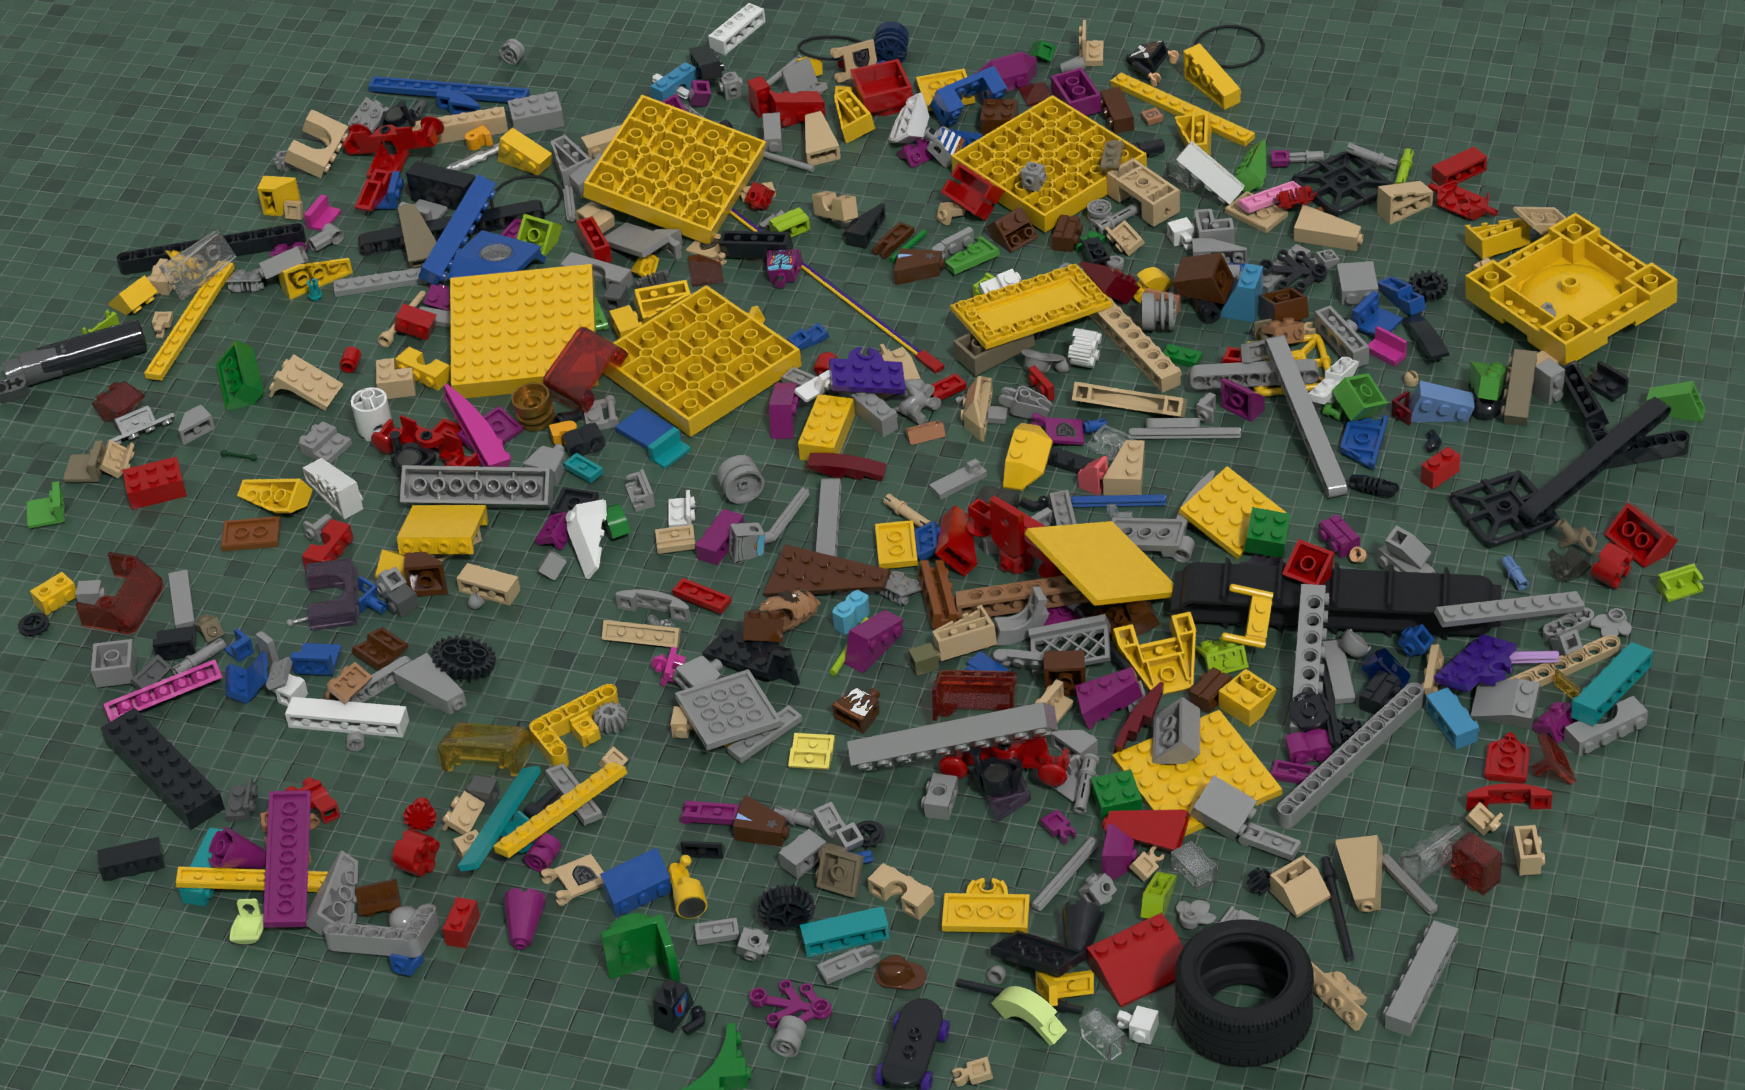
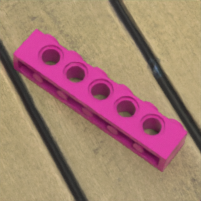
(163, 690)

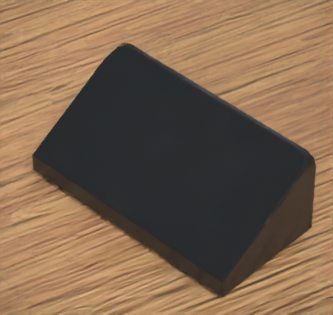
(703, 849)

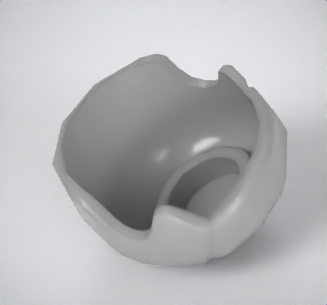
(1354, 644)
(401, 916)

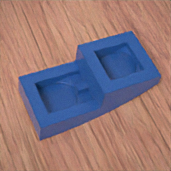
(805, 339)

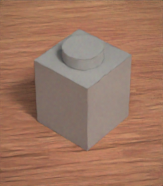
(90, 591)

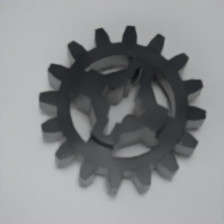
(1429, 285)

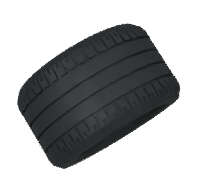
(1244, 954)

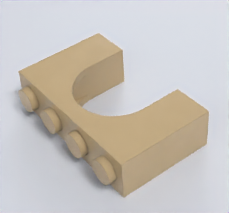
(318, 160)

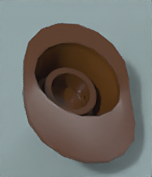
(899, 973)

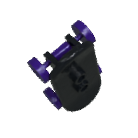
(913, 1044)

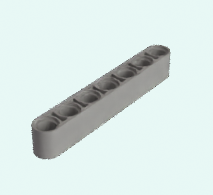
(1247, 374)
(829, 516)

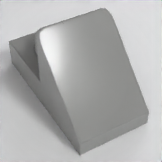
(674, 246)

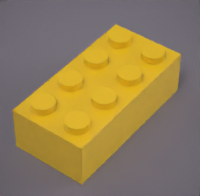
(826, 426)

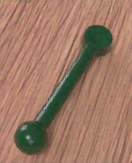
(253, 457)

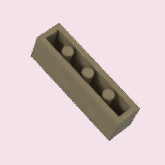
(1520, 387)

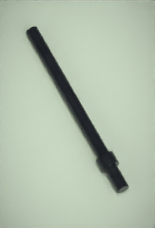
(1330, 876)
(1063, 1005)

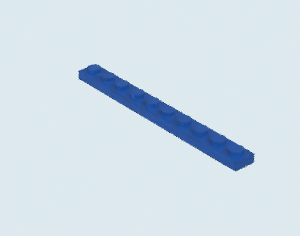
(431, 88)

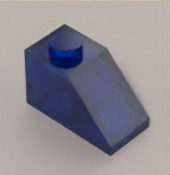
(1386, 662)

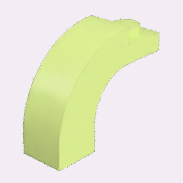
(1033, 1009)

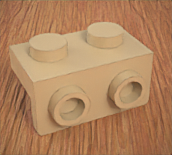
(1125, 238)
(116, 458)
(1055, 696)
(464, 813)

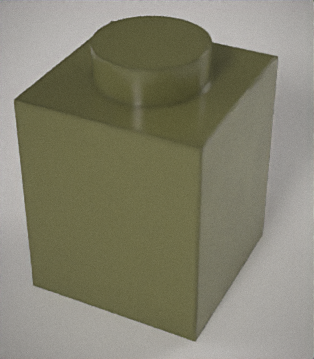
(924, 659)

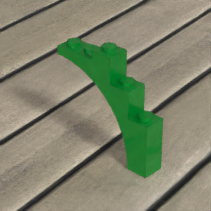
(728, 1069)

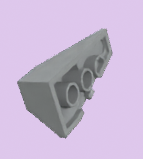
(336, 896)

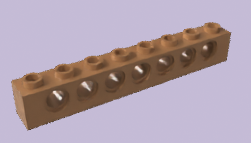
(1015, 596)

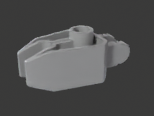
(1024, 402)

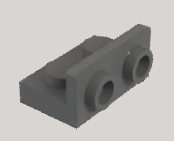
(241, 802)

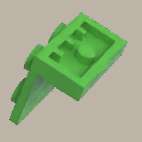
(47, 510)

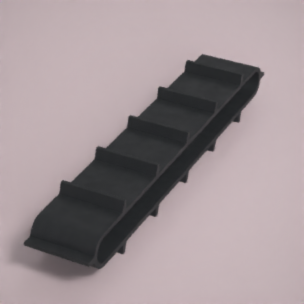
(1356, 597)

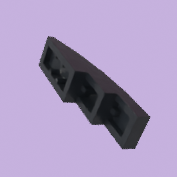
(1426, 336)

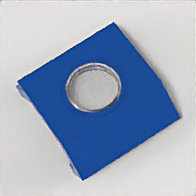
(493, 254)

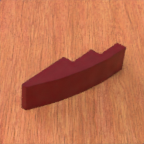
(841, 464)
(1140, 715)

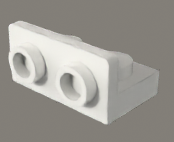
(681, 510)

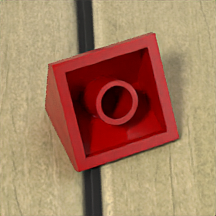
(1309, 564)

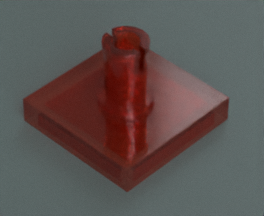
(1554, 759)

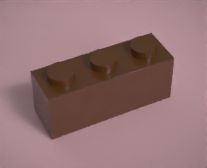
(1116, 110)

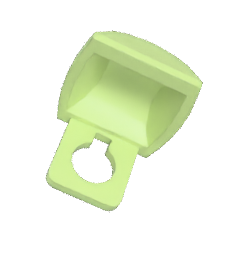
(247, 927)

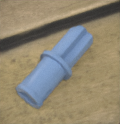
(1515, 572)

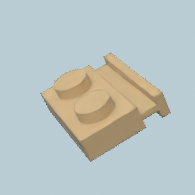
(675, 539)

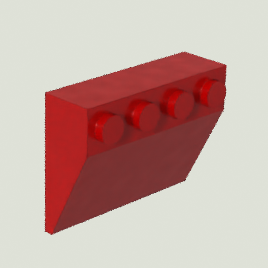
(1136, 959)

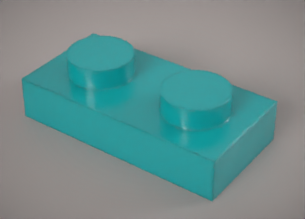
(583, 468)

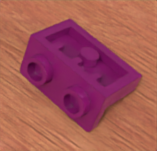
(554, 531)

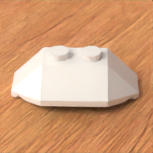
(910, 121)

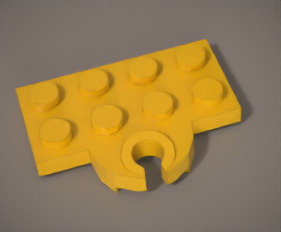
(986, 909)

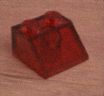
(116, 400)

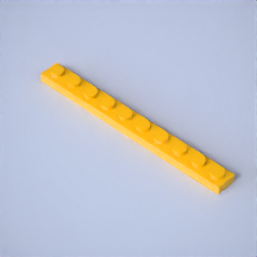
(1179, 108)
(187, 324)

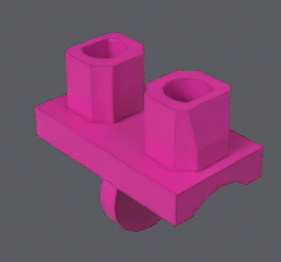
(660, 664)

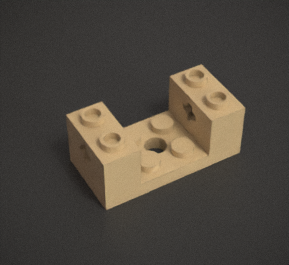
(1158, 196)

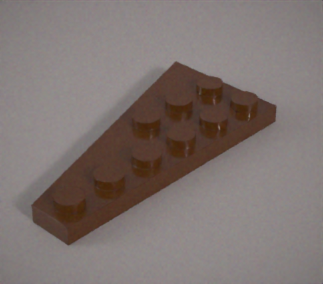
(822, 573)

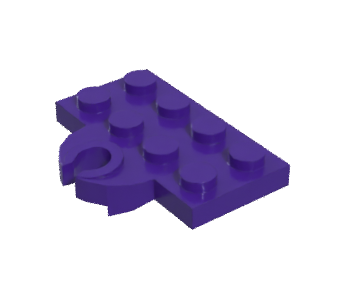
(866, 373)
(1479, 662)

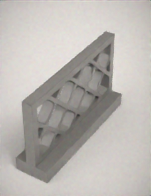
(1071, 630)

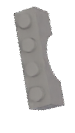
(608, 272)
(1585, 738)

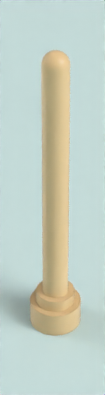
(386, 338)

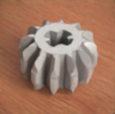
(610, 717)

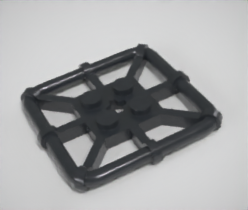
(1342, 182)
(1492, 509)

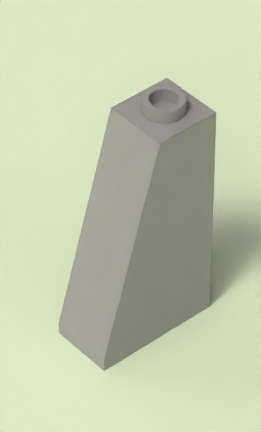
(430, 684)

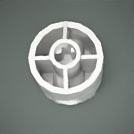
(370, 411)

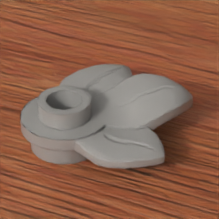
(1612, 623)
(1194, 913)

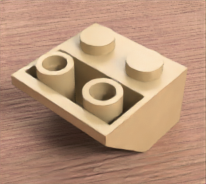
(1299, 886)

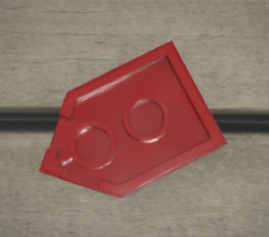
(1507, 760)

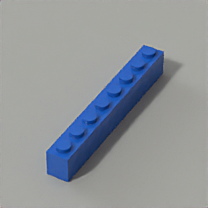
(457, 230)

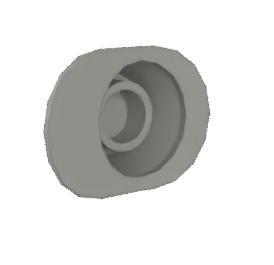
(1041, 360)

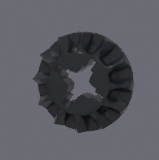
(26, 624)
(1348, 723)
(872, 828)

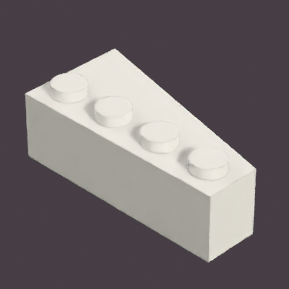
(334, 487)

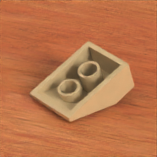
(1540, 217)

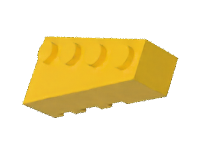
(1209, 77)

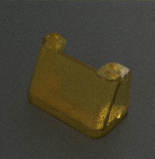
(485, 742)

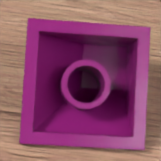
(1241, 400)
(1117, 852)

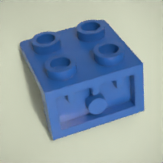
(1369, 315)
(316, 659)
(244, 683)

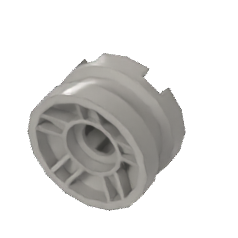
(512, 51)
(1098, 209)

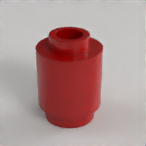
(350, 359)

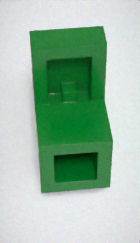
(616, 521)

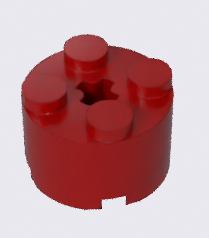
(1612, 565)
(415, 853)

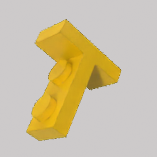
(1068, 985)

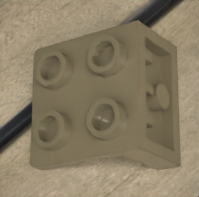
(85, 466)

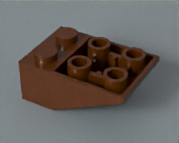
(1138, 613)

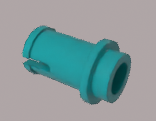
(314, 292)

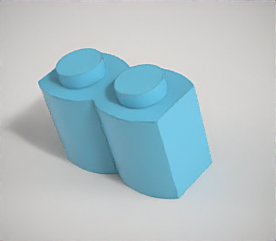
(851, 611)

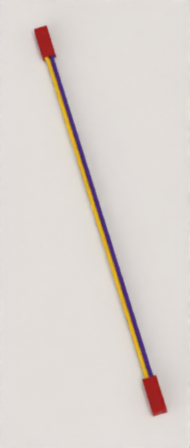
(921, 356)

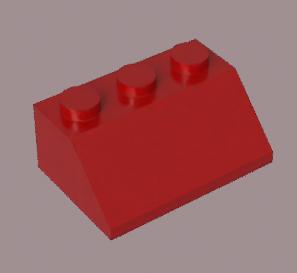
(1640, 535)

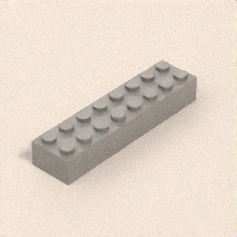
(477, 486)

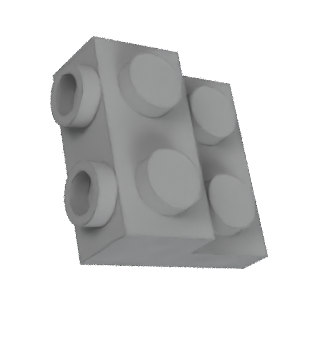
(324, 443)

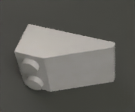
(1507, 703)

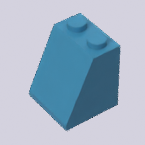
(1243, 296)

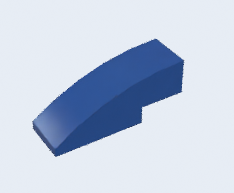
(455, 102)
(1402, 295)

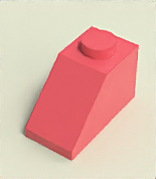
(1092, 476)

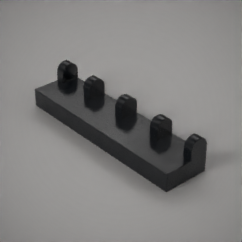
(1067, 460)

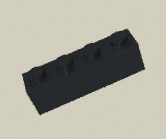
(706, 62)
(753, 243)
(1582, 393)

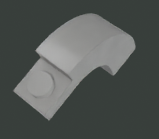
(1015, 628)
(835, 830)

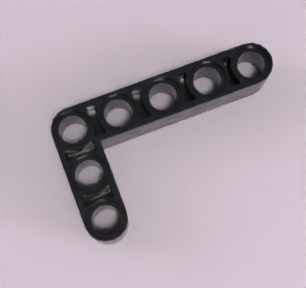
(1647, 449)

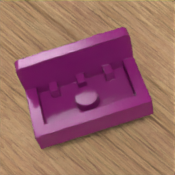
(916, 153)
(438, 297)
(1555, 721)

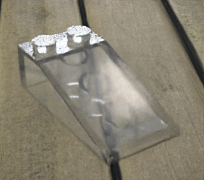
(197, 264)

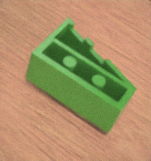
(1487, 379)

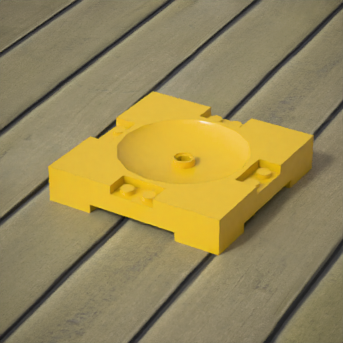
(1588, 297)

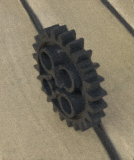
(463, 657)

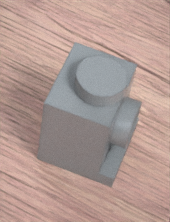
(1566, 642)

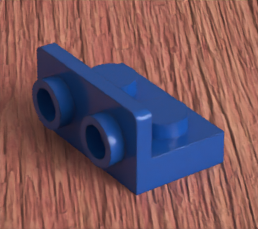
(926, 540)

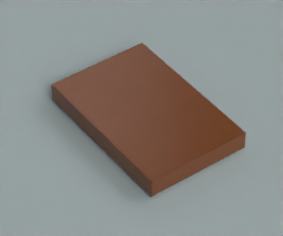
(251, 533)

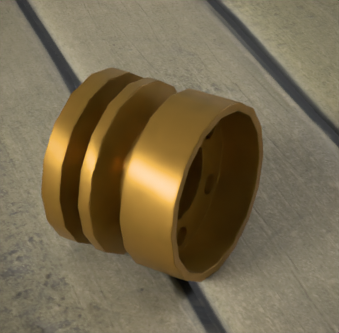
(533, 406)

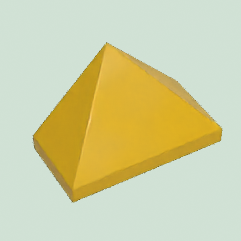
(645, 265)

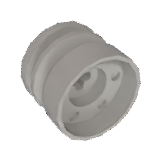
(1158, 311)

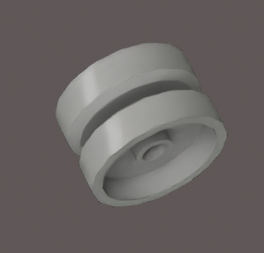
(740, 479)

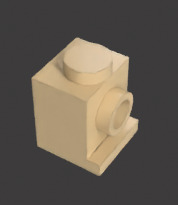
(680, 724)

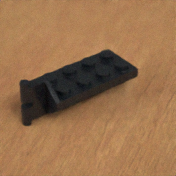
(760, 657)

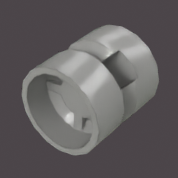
(789, 1036)

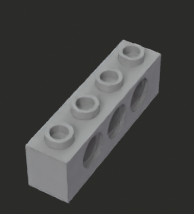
(1341, 335)

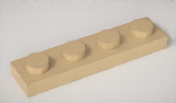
(641, 633)

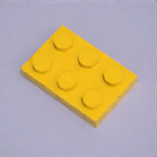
(896, 544)

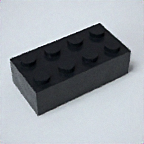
(438, 184)

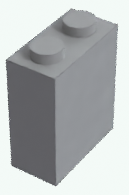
(274, 266)
(1356, 281)
(1224, 808)

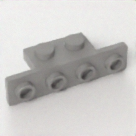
(138, 422)

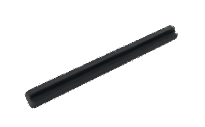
(1332, 724)

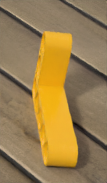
(549, 727)

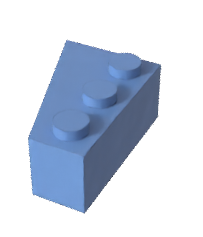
(1440, 404)

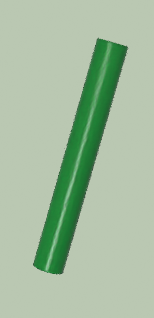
(909, 244)

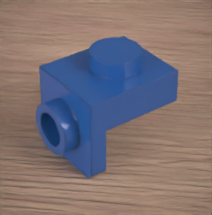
(405, 965)

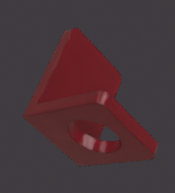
(1400, 410)

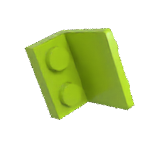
(1223, 655)

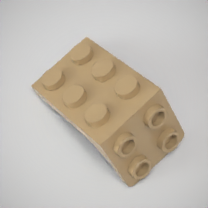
(306, 382)

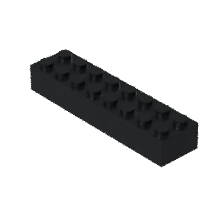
(163, 768)

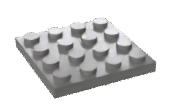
(728, 709)

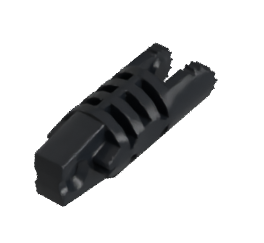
(1373, 485)

